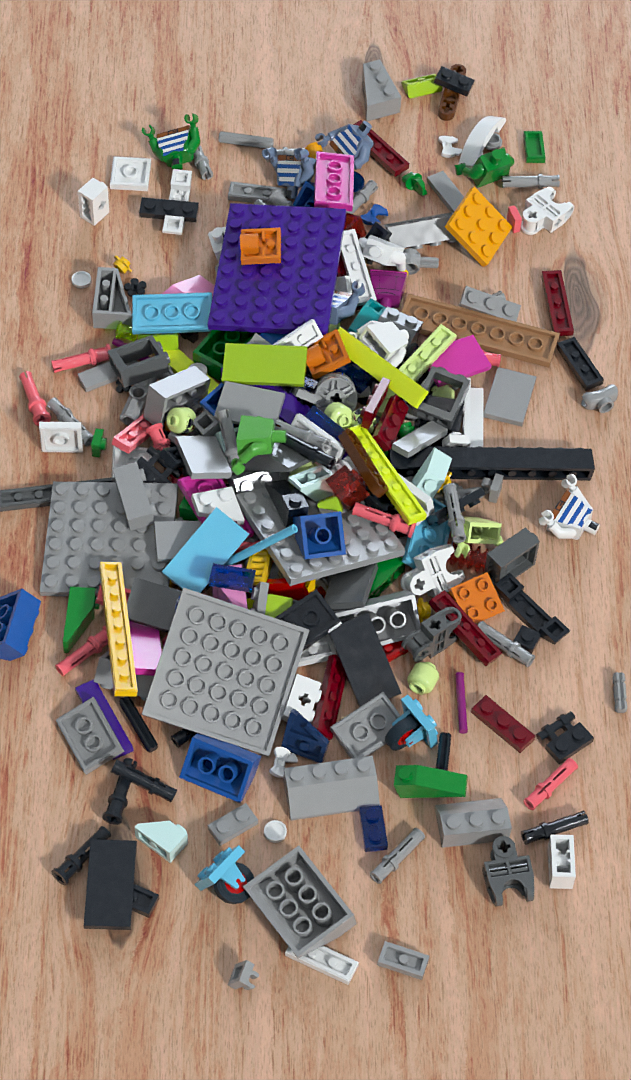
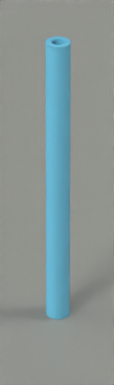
(262, 545)

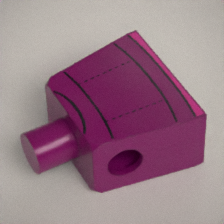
(388, 286)

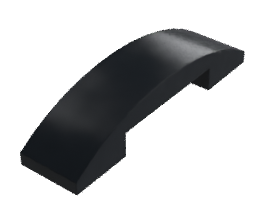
(528, 611)

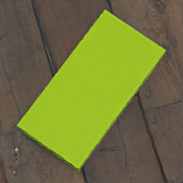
(265, 364)

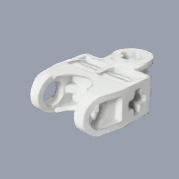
(544, 213)
(431, 572)

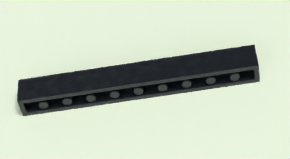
(513, 463)

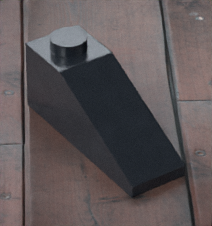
(287, 501)

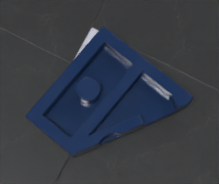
(304, 738)

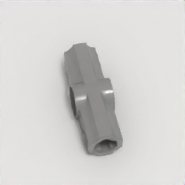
(136, 401)

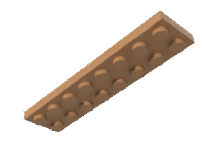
(491, 332)

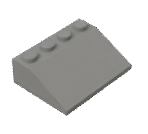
(300, 903)

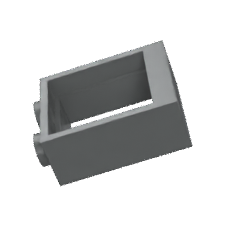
(141, 370)
(435, 414)
(512, 556)

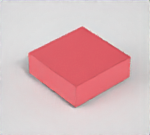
(514, 219)

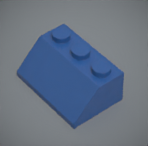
(17, 620)
(220, 767)

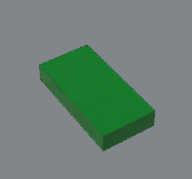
(534, 147)

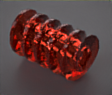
(473, 558)

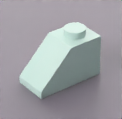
(432, 472)
(313, 482)
(163, 838)

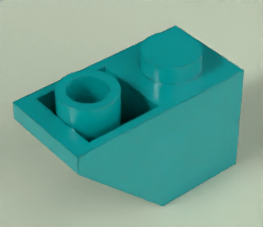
(370, 311)

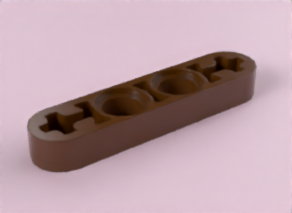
(452, 105)
(363, 462)

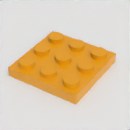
(478, 226)

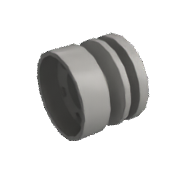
(335, 383)

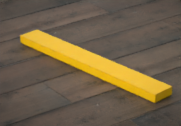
(118, 629)

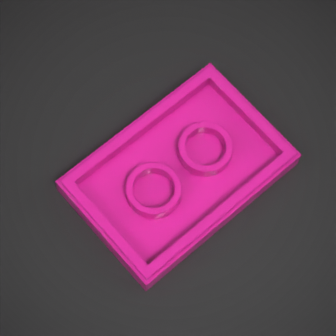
(462, 358)

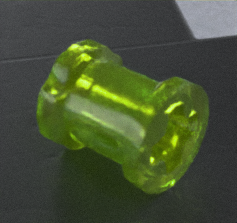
(125, 331)

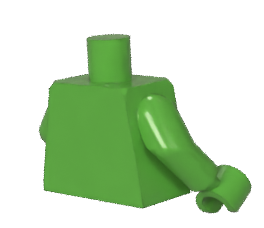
(255, 438)

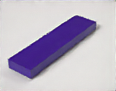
(92, 689)

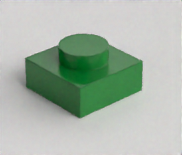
(98, 443)

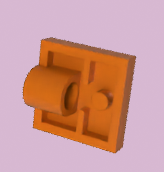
(260, 246)
(327, 354)
(477, 598)

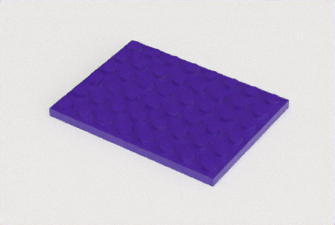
(281, 294)

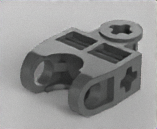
(433, 635)
(507, 871)

